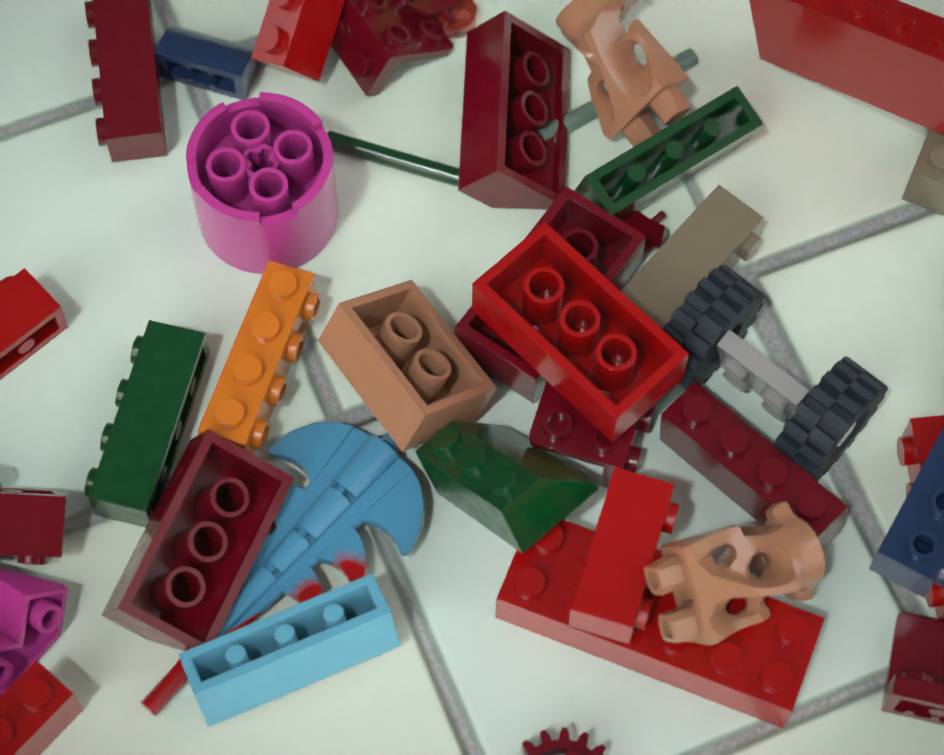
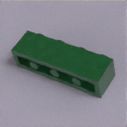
(672, 154)
(148, 423)

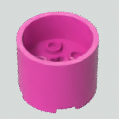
(263, 182)

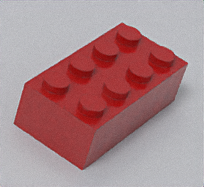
(578, 331)

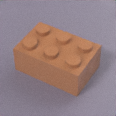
(406, 363)

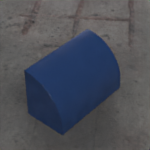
(206, 62)

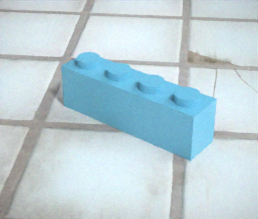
(290, 649)

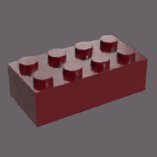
(601, 239)

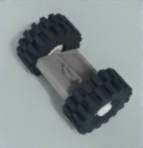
(820, 419)

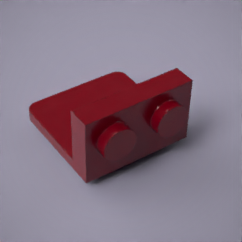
(380, 35)
(566, 432)

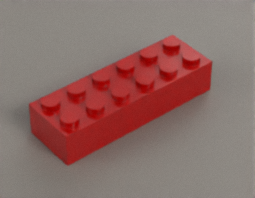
(748, 671)

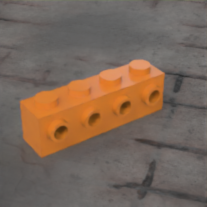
(262, 356)

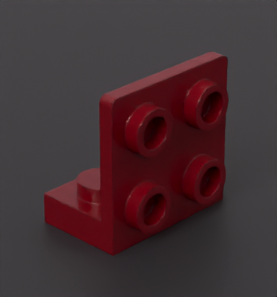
(916, 670)

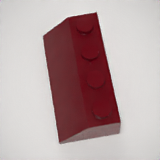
(511, 89)
(198, 544)

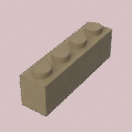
(713, 235)

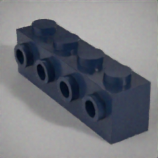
(915, 542)

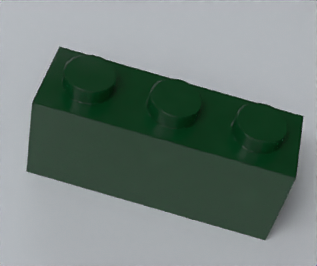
(503, 480)

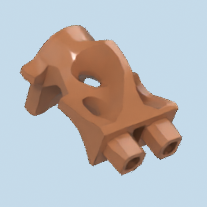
(632, 88)
(784, 558)

